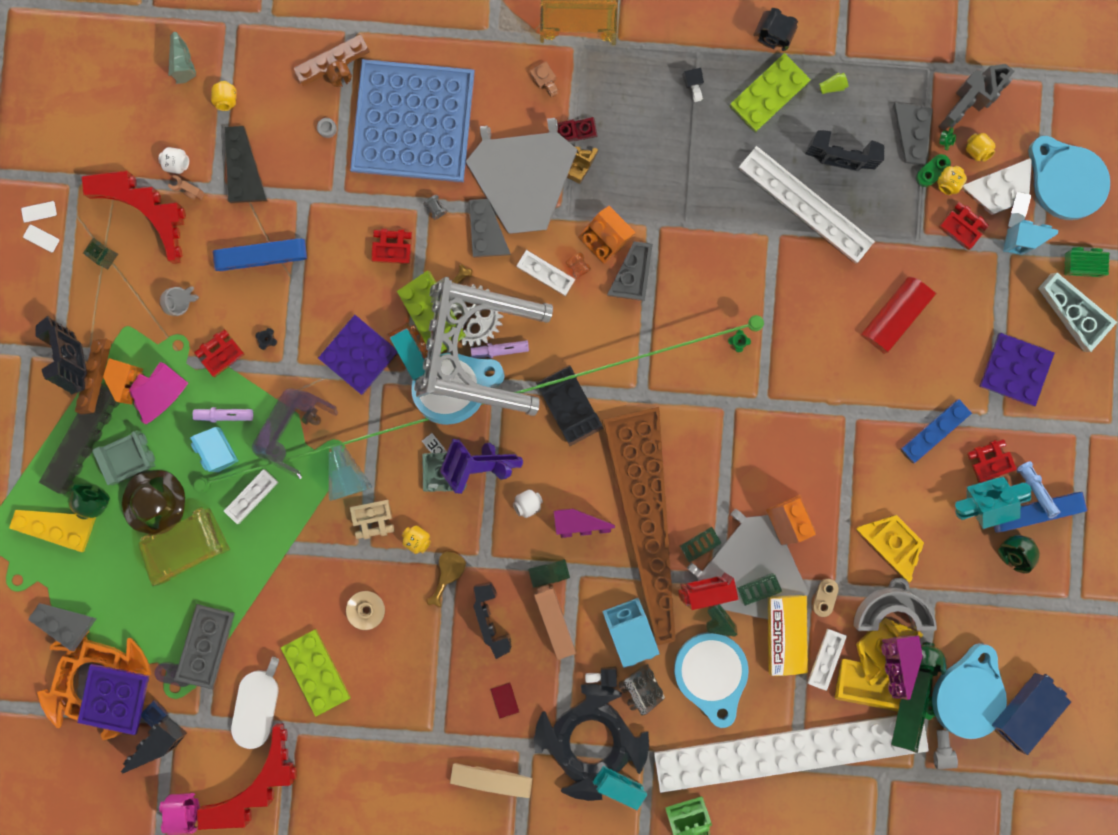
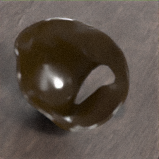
(145, 502)

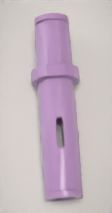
(499, 349)
(222, 414)

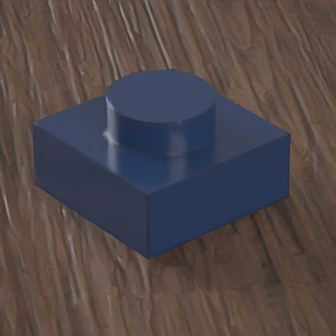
(154, 713)

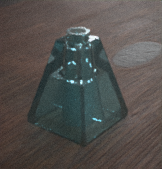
(345, 474)

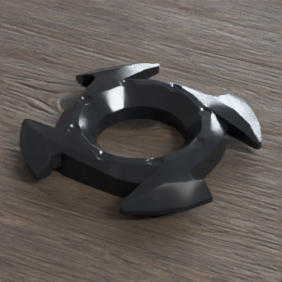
(558, 741)

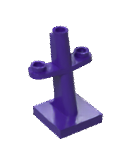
(460, 464)

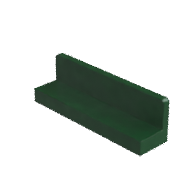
(912, 714)

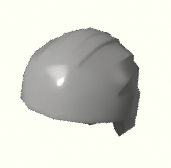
(177, 300)

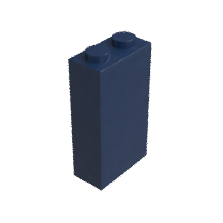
(1032, 713)

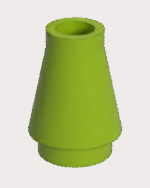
(834, 84)

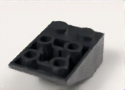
(162, 740)

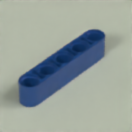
(259, 254)
(1034, 512)

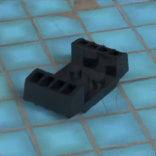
(835, 156)
(69, 364)
(570, 406)
(499, 645)

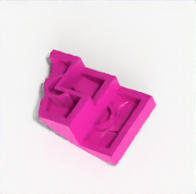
(157, 392)

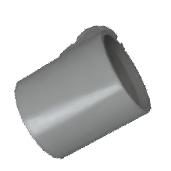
(944, 756)

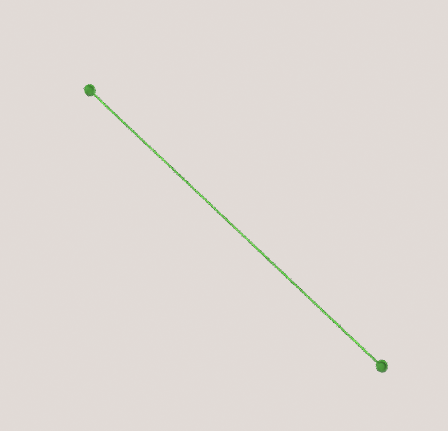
(755, 324)

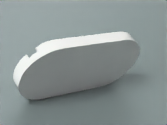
(254, 709)

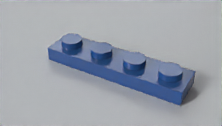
(936, 431)

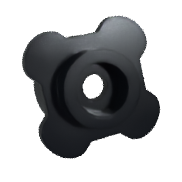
(261, 338)

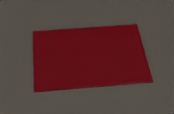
(504, 700)

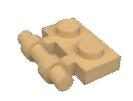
(371, 513)

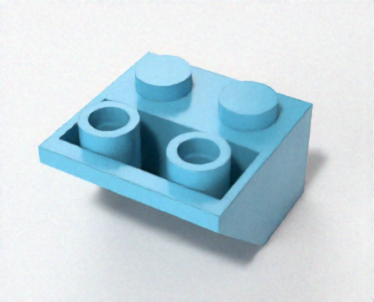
(1026, 237)
(213, 450)

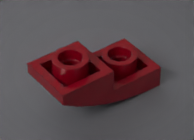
(578, 130)

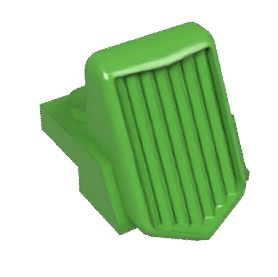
(689, 818)

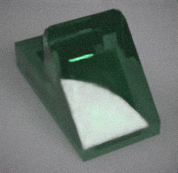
(549, 573)
(721, 622)

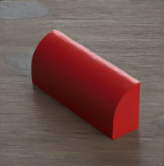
(898, 314)

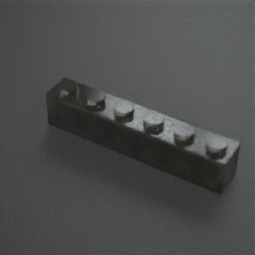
(78, 444)

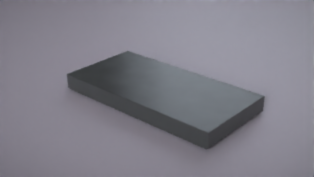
(204, 646)

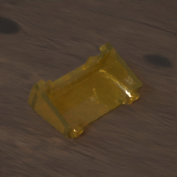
(182, 546)

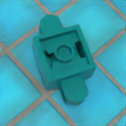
(993, 502)

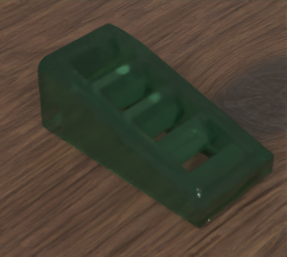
(686, 552)
(777, 589)

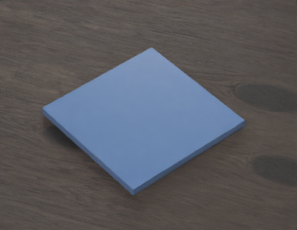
(412, 121)

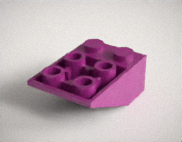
(574, 521)
(902, 664)

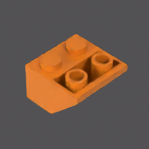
(606, 234)
(119, 379)

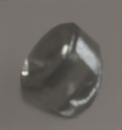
(309, 415)

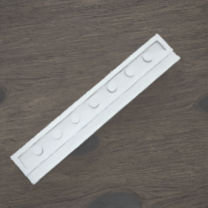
(806, 205)

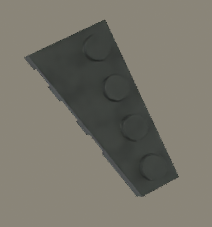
(242, 170)

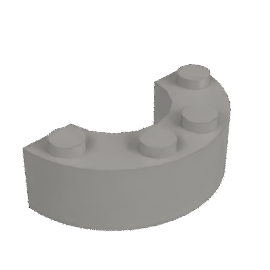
(891, 600)

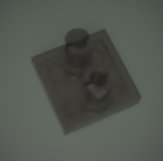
(643, 689)

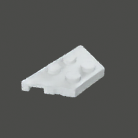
(999, 189)

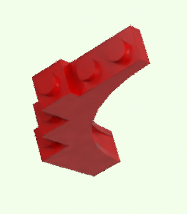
(121, 187)
(236, 811)

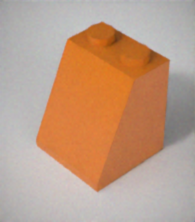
(791, 521)

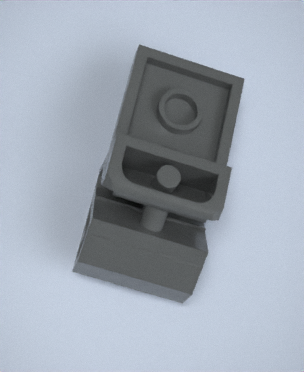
(979, 91)

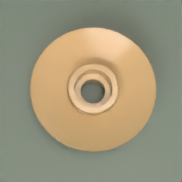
(358, 617)

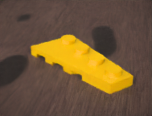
(54, 527)

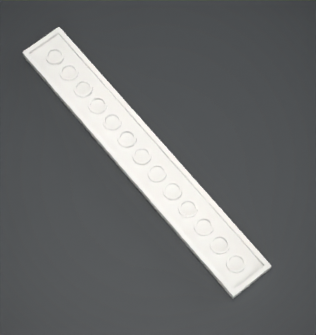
(779, 753)

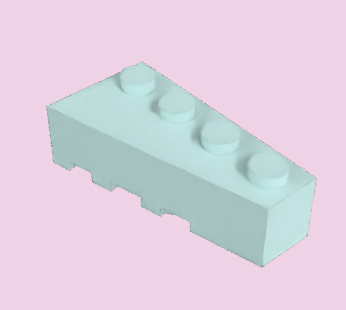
(1077, 312)

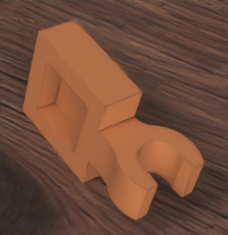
(544, 77)
(190, 190)

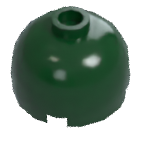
(87, 502)
(1020, 552)
(932, 659)

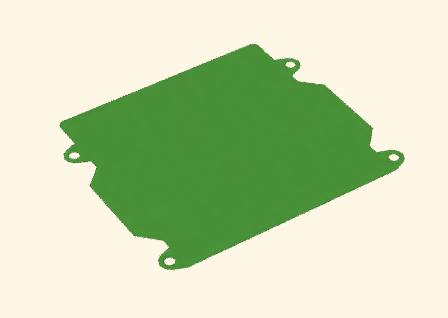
(110, 574)

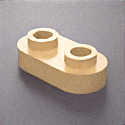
(825, 597)

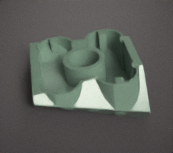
(180, 61)
(432, 477)

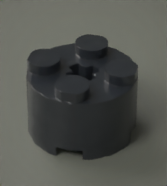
(776, 29)

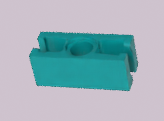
(409, 353)
(620, 788)

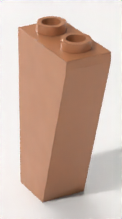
(554, 621)

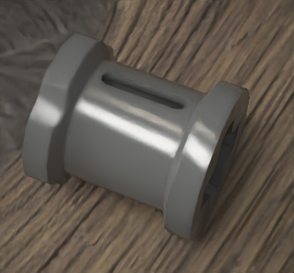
(435, 207)

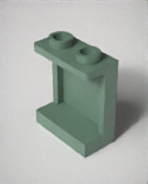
(124, 458)

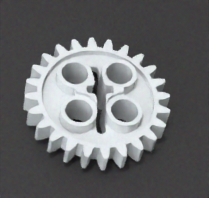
(487, 324)

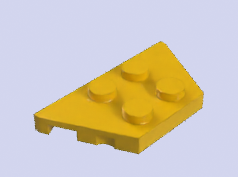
(894, 543)
(870, 648)

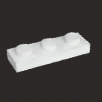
(545, 273)
(251, 496)
(826, 659)

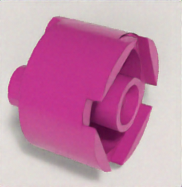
(179, 814)

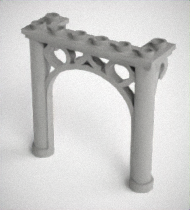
(443, 295)

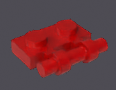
(961, 230)
(391, 252)
(222, 357)
(994, 466)

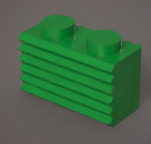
(1086, 263)

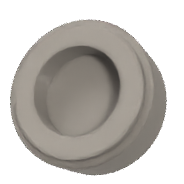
(326, 127)
(899, 583)
(272, 666)

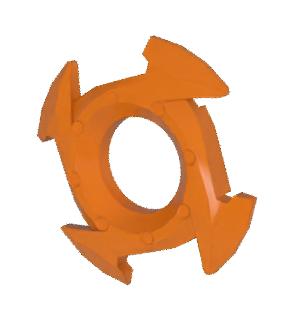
(62, 694)

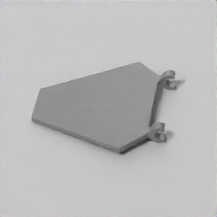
(523, 175)
(749, 555)

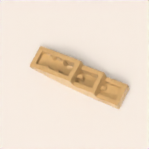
(491, 780)

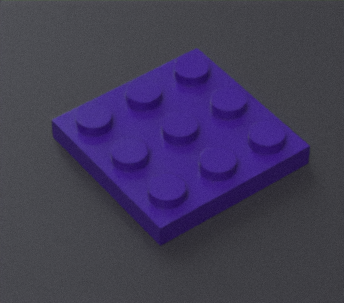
(358, 354)
(1016, 369)
(113, 699)

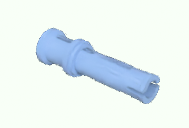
(1034, 480)

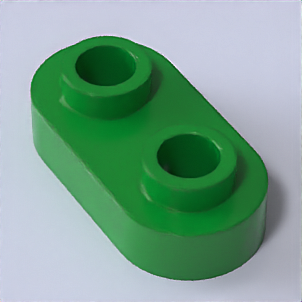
(933, 169)

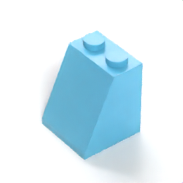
(631, 632)

